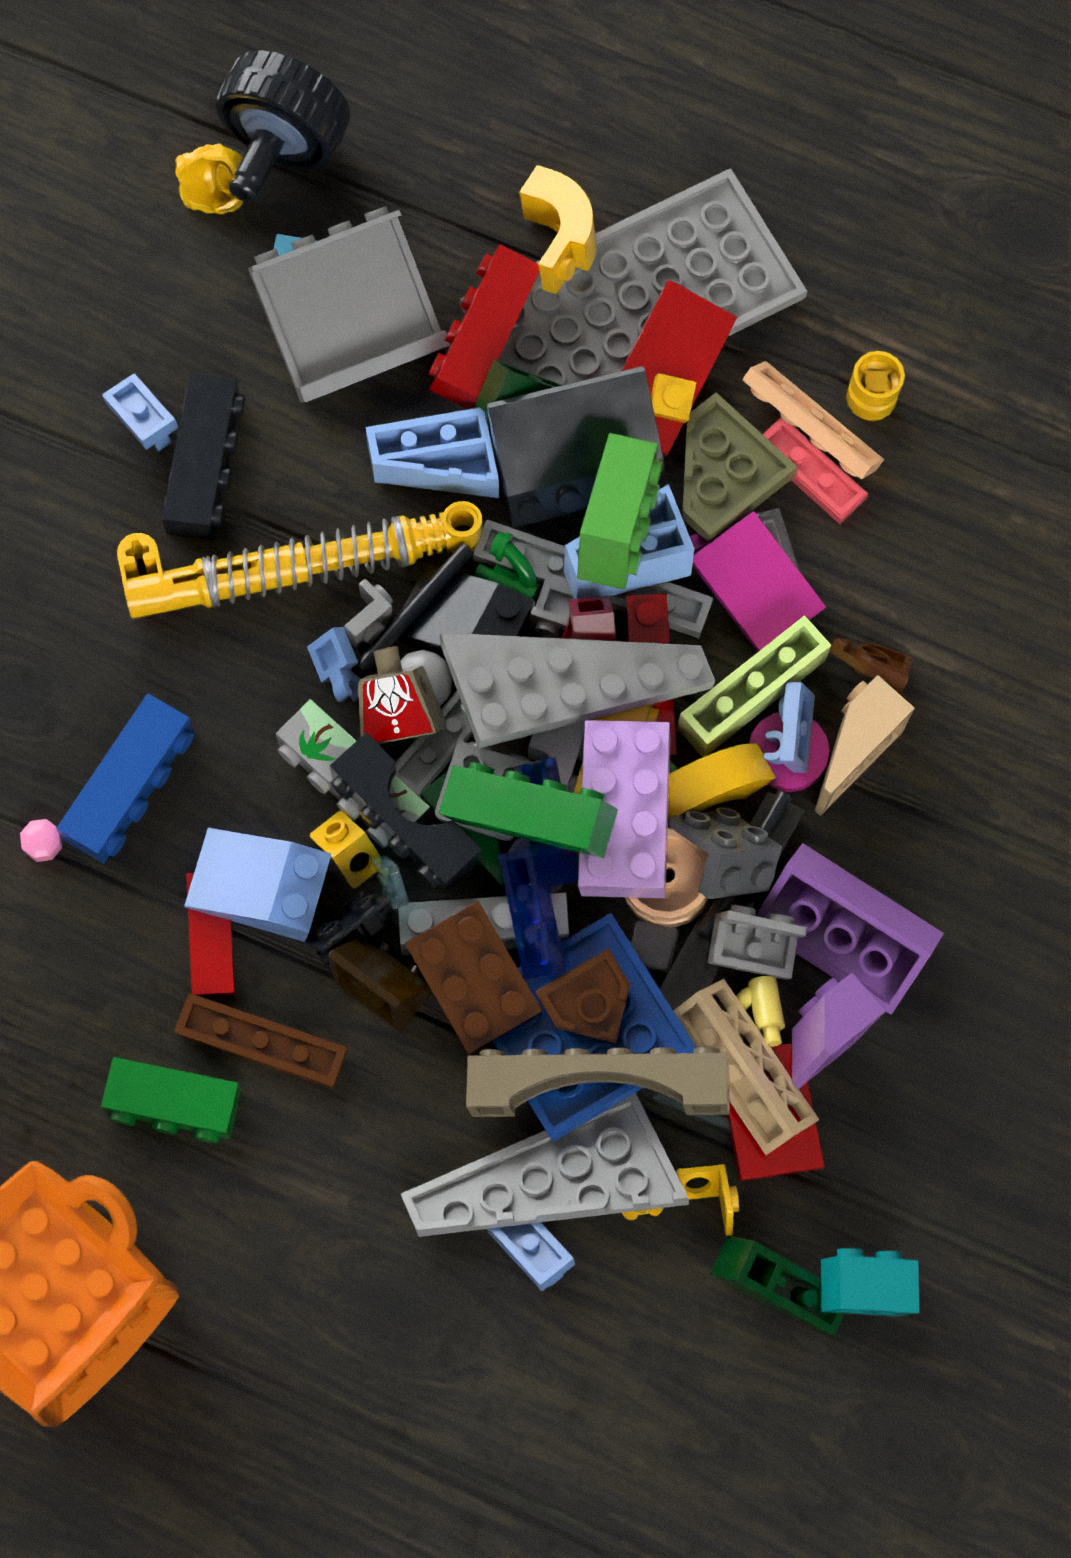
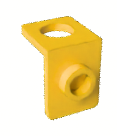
(345, 840)
(716, 1187)

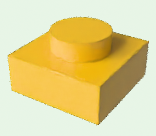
(672, 397)

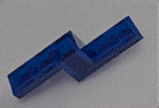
(527, 883)

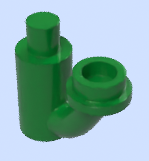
(523, 582)

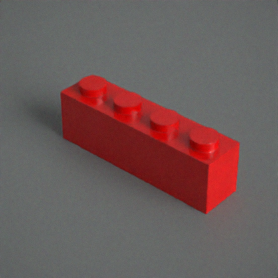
(484, 327)

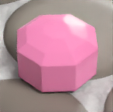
(41, 840)

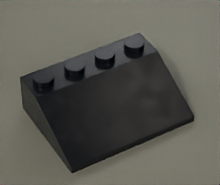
(556, 437)

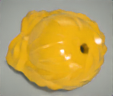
(206, 178)

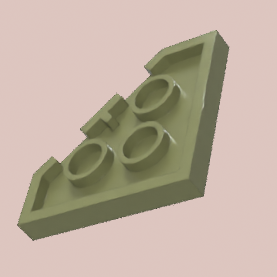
(727, 468)

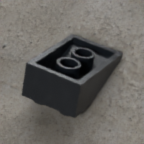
(467, 607)

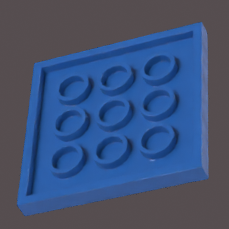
(645, 1025)

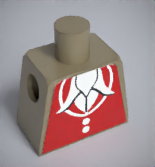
(397, 701)

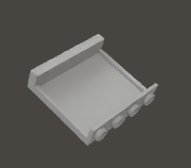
(347, 304)

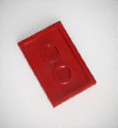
(795, 1156)

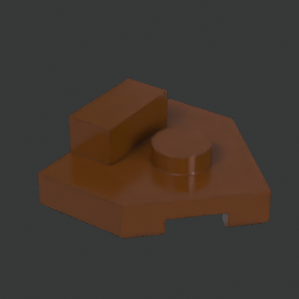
(875, 660)
(588, 998)

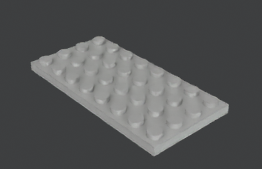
(698, 238)

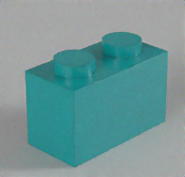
(869, 1284)

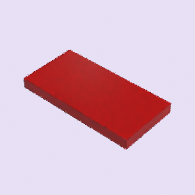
(680, 342)

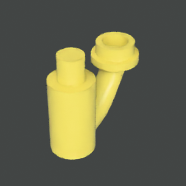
(766, 1007)

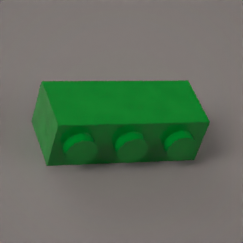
(171, 1100)

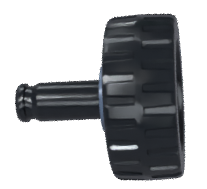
(281, 116)

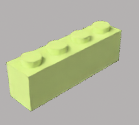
(753, 686)

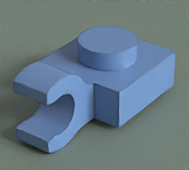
(333, 662)

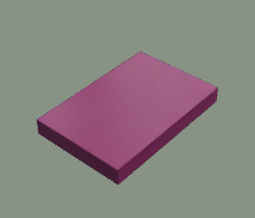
(756, 581)

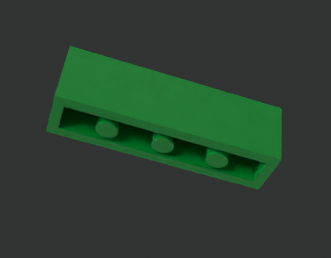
(529, 810)

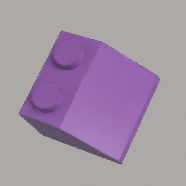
(831, 1026)

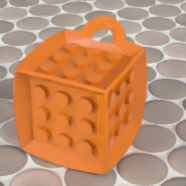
(70, 1290)

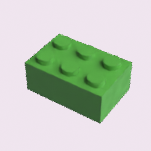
(619, 511)

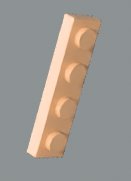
(803, 412)

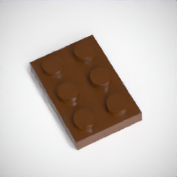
(473, 977)

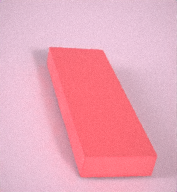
(817, 472)

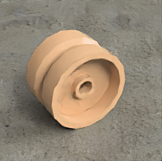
(682, 896)

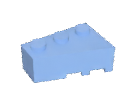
(664, 555)

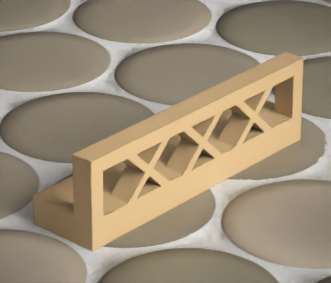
(755, 1098)

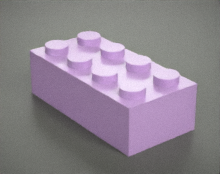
(633, 770)

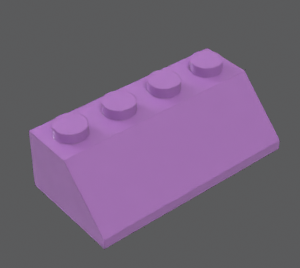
(851, 926)

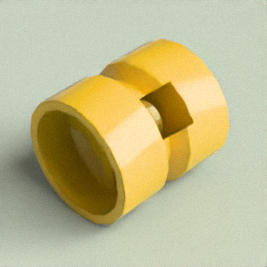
(875, 385)

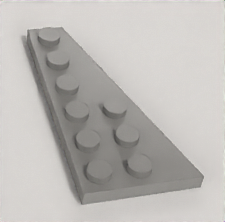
(591, 1171)

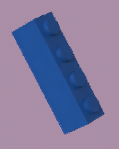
(126, 778)

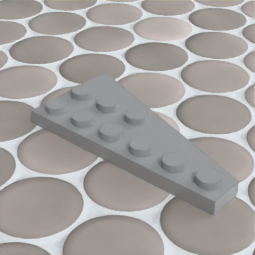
(543, 684)

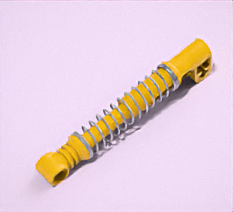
(286, 565)

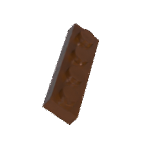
(261, 1041)

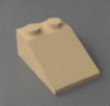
(870, 725)

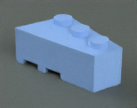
(436, 453)

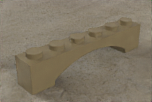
(503, 1082)

